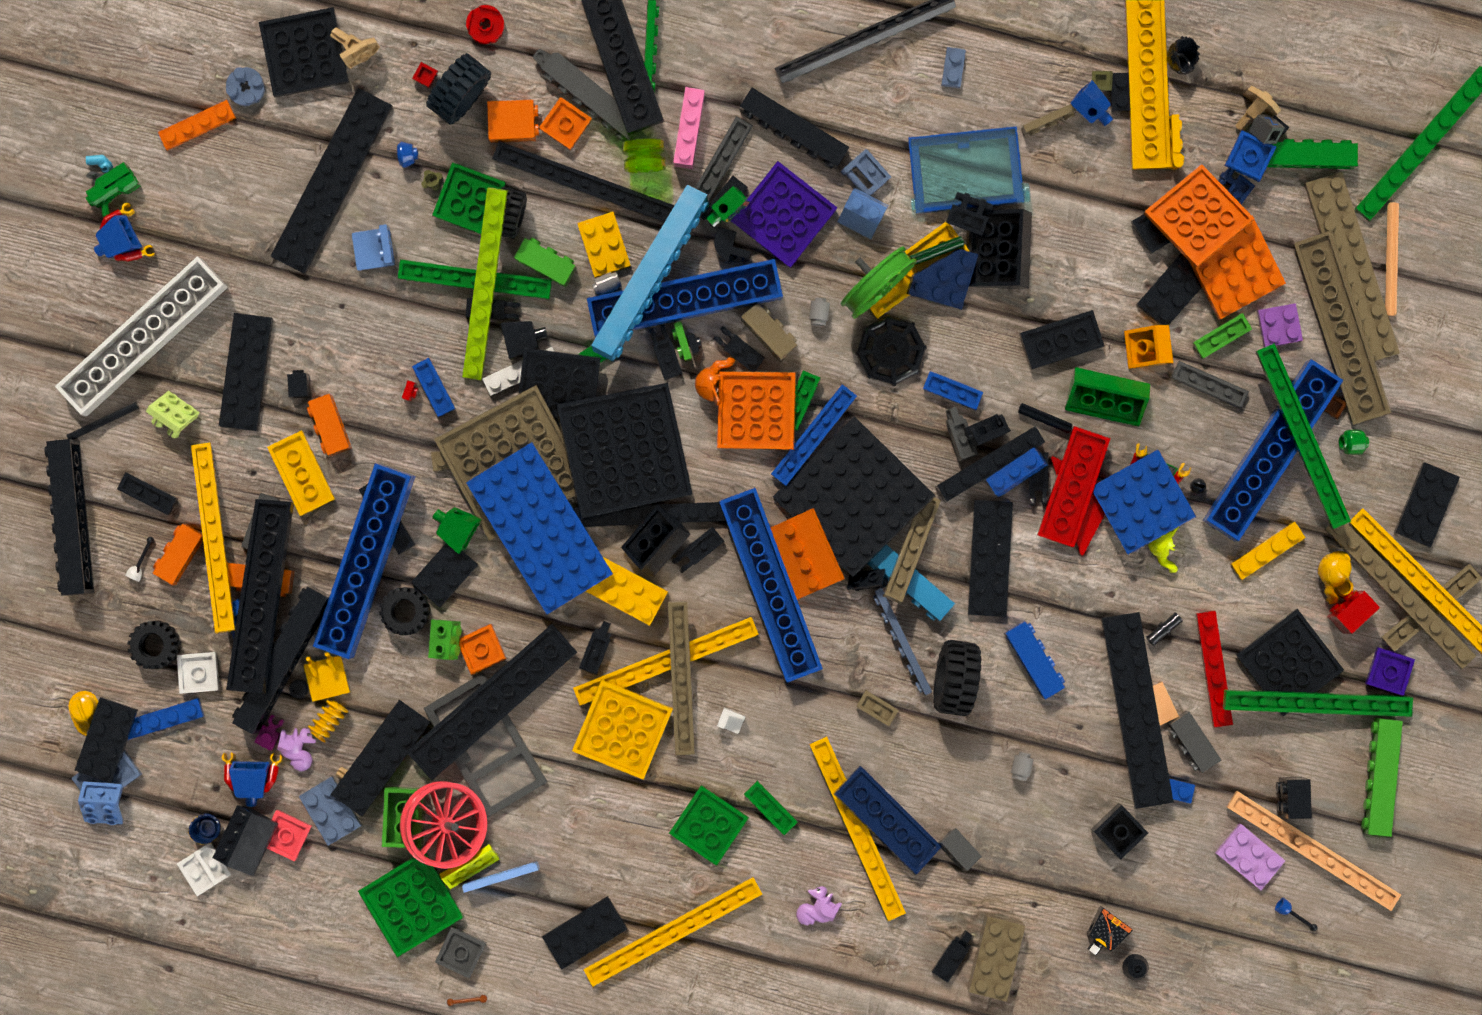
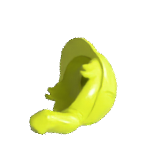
(1160, 548)

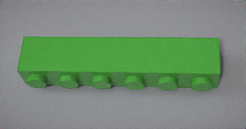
(1382, 777)

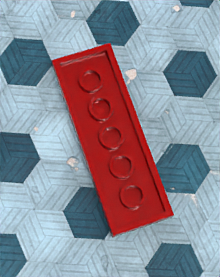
(1073, 486)

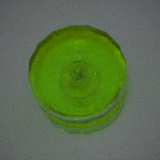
(644, 155)

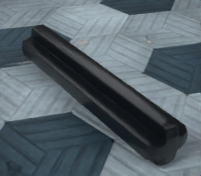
(1045, 418)

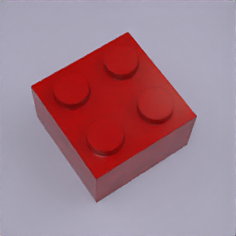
(1353, 611)

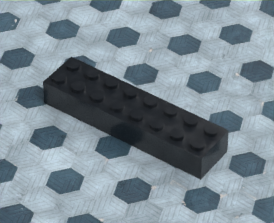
(70, 517)
(284, 658)

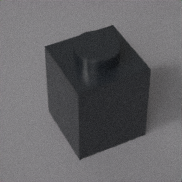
(298, 384)

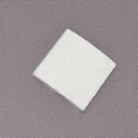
(202, 870)

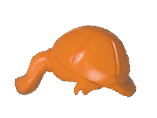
(708, 378)

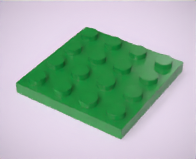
(410, 904)

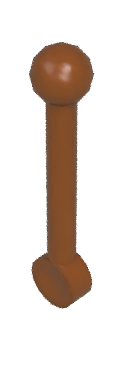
(483, 998)

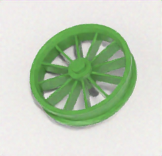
(877, 281)

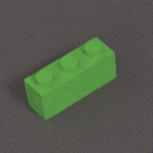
(545, 261)

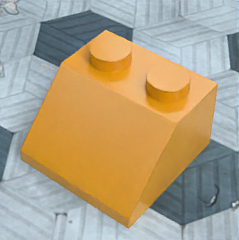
(1148, 346)

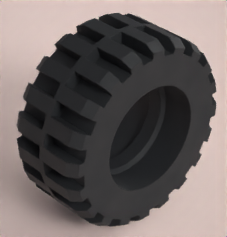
(957, 677)

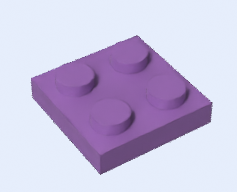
(1280, 325)

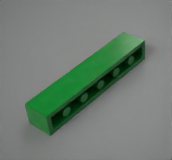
(1315, 154)

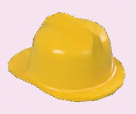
(82, 709)

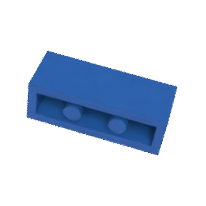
(1017, 472)

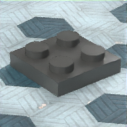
(460, 952)

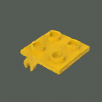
(326, 677)

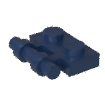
(1238, 188)

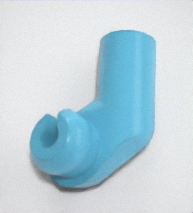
(100, 160)

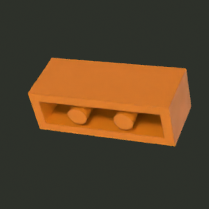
(329, 425)
(178, 554)

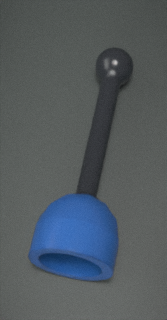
(1284, 907)

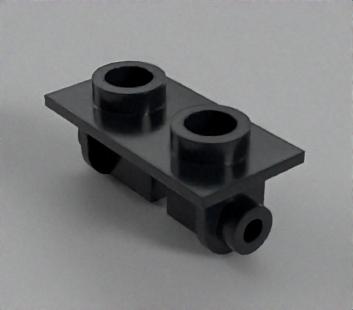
(868, 579)

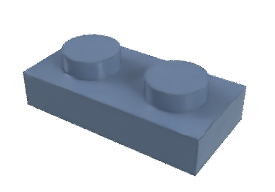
(953, 67)

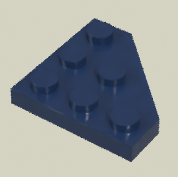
(945, 279)

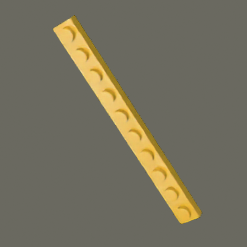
(213, 538)
(1418, 578)
(661, 662)
(859, 832)
(672, 931)

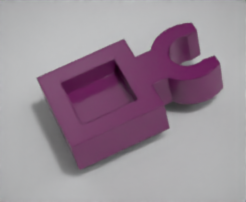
(268, 735)

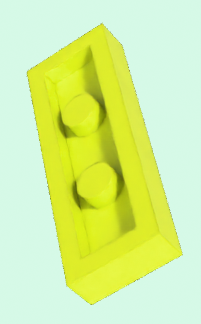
(481, 860)

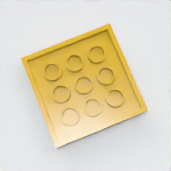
(622, 729)

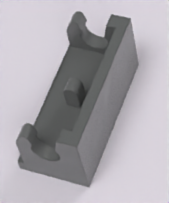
(959, 850)

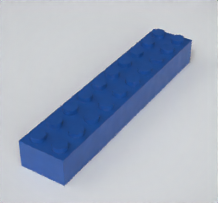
(699, 295)
(1269, 455)
(364, 561)
(770, 584)

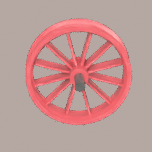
(443, 824)

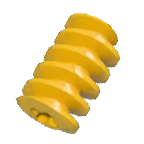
(326, 720)

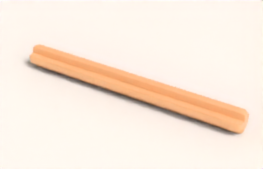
(1392, 258)

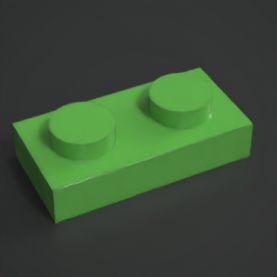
(683, 350)

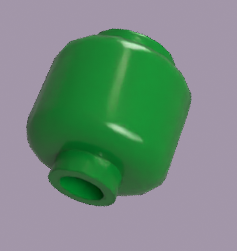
(1353, 442)

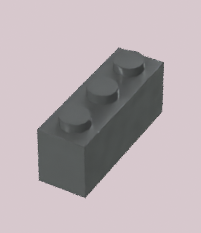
(1193, 742)

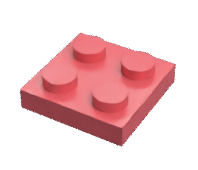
(289, 835)

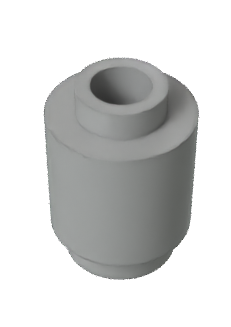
(606, 283)
(819, 312)
(1022, 766)

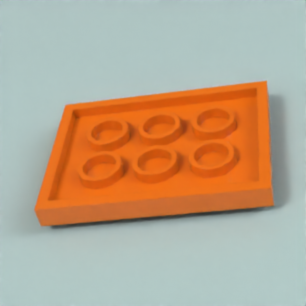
(806, 554)

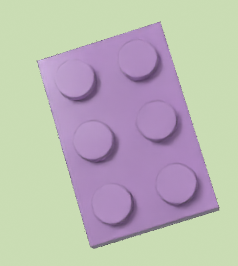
(1250, 856)

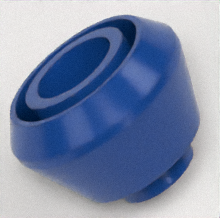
(406, 154)

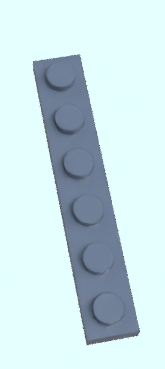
(905, 648)

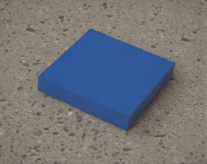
(1250, 156)

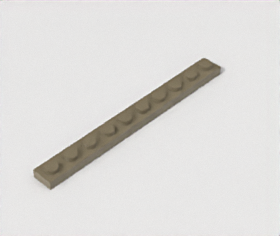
(1402, 594)

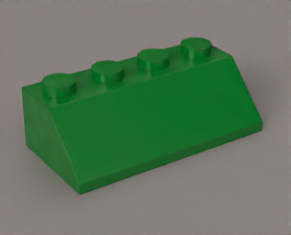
(1107, 396)

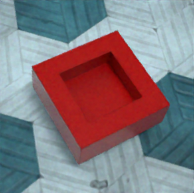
(425, 75)
(410, 391)

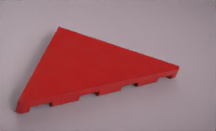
(1092, 517)

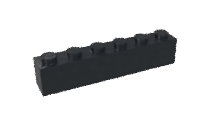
(793, 128)
(989, 464)

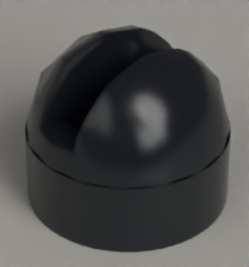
(1197, 490)

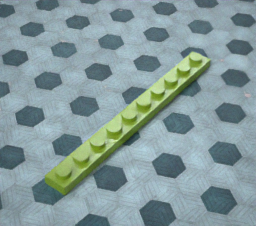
(484, 283)

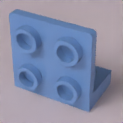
(373, 248)
(101, 802)

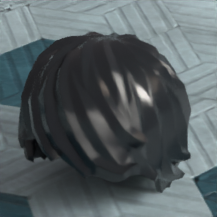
(1183, 55)

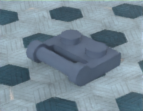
(870, 169)

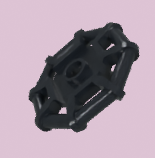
(900, 344)

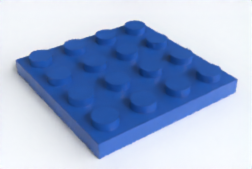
(1143, 502)

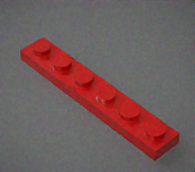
(1213, 667)

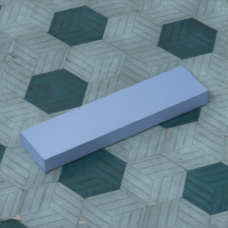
(501, 876)

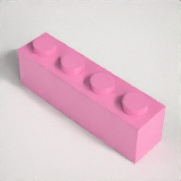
(689, 128)

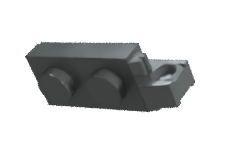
(955, 427)

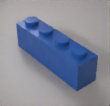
(1034, 659)

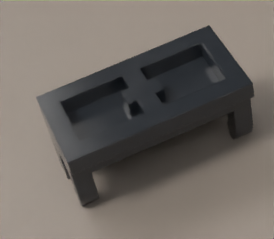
(986, 430)

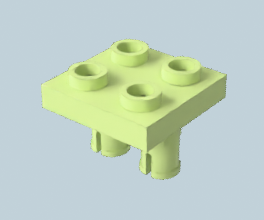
(172, 412)

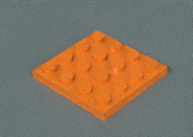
(1199, 216)
(1239, 272)
(756, 410)

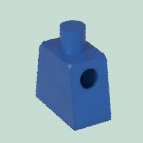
(1092, 104)

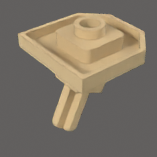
(356, 50)
(1261, 103)

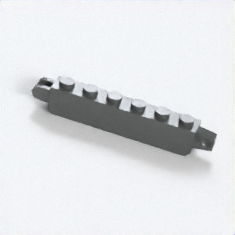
(584, 92)

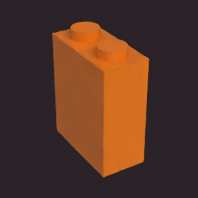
(512, 121)

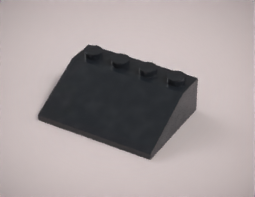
(1002, 250)

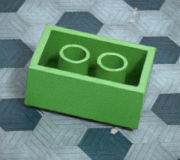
(394, 802)

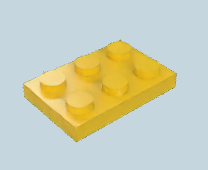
(604, 244)

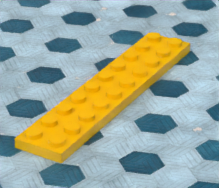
(1148, 84)

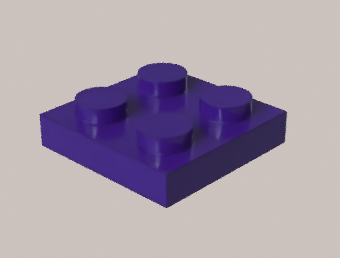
(1390, 671)

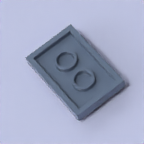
(125, 774)
(328, 813)

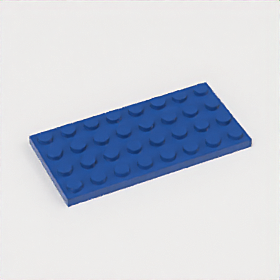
(539, 528)

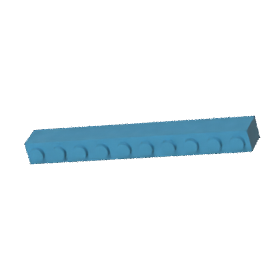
(650, 273)

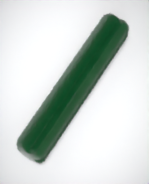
(938, 250)

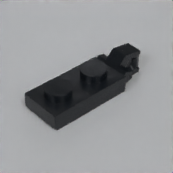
(596, 649)
(952, 956)

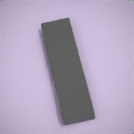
(1209, 384)

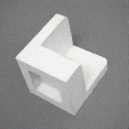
(731, 720)

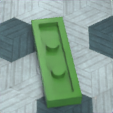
(1222, 336)

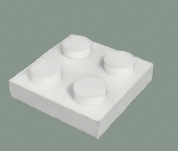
(198, 672)

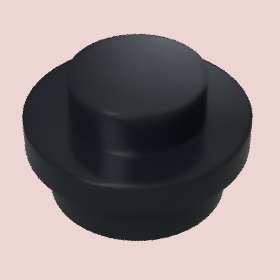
(298, 688)

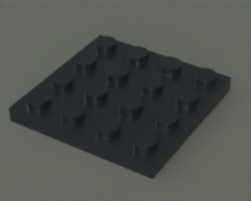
(302, 52)
(559, 376)
(1290, 658)

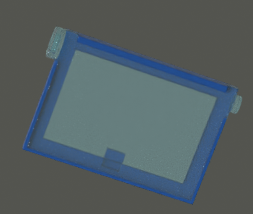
(969, 162)

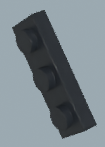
(147, 493)

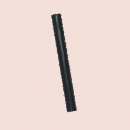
(103, 421)

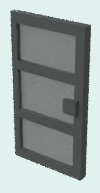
(499, 763)

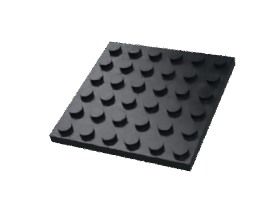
(623, 450)
(857, 494)

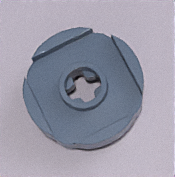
(239, 77)

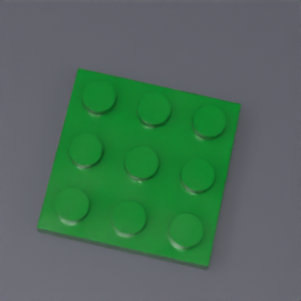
(464, 197)
(708, 825)

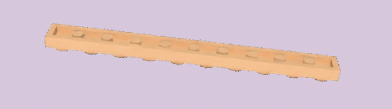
(1313, 850)

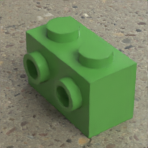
(444, 639)

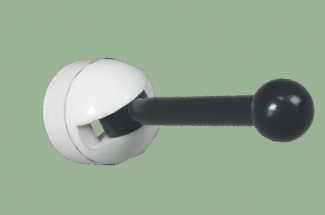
(135, 572)

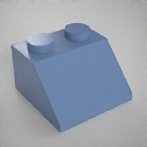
(862, 213)

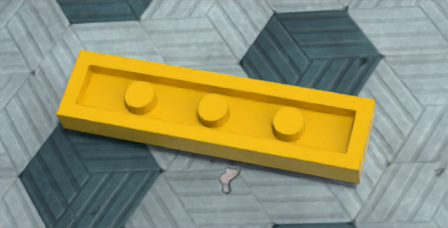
(1267, 550)

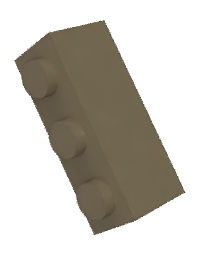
(769, 331)

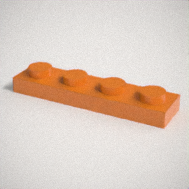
(197, 125)

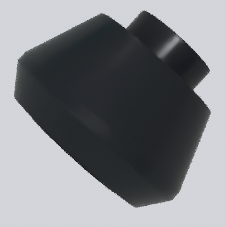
(1135, 963)

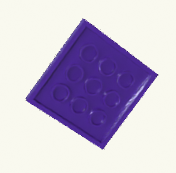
(784, 214)

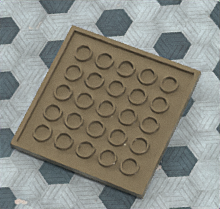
(497, 435)

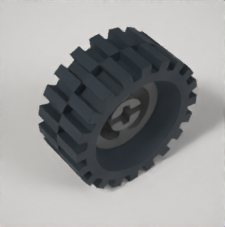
(458, 88)

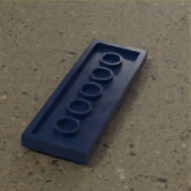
(887, 820)

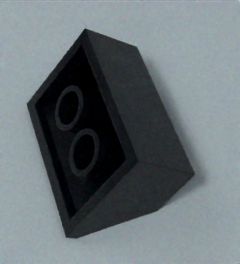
(655, 541)
(245, 840)

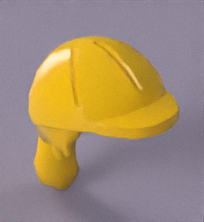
(1333, 572)

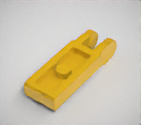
(1175, 142)

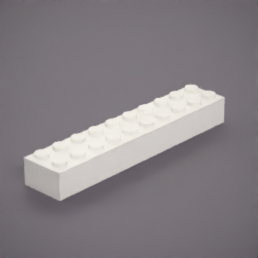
(141, 336)

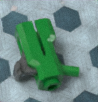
(110, 185)

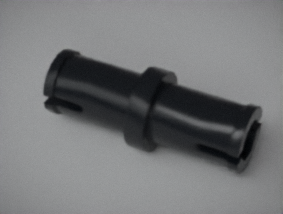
(1164, 629)

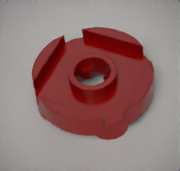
(490, 34)

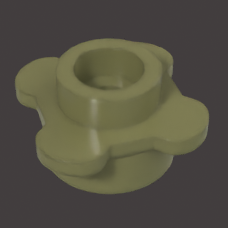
(432, 175)

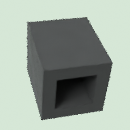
(1266, 129)

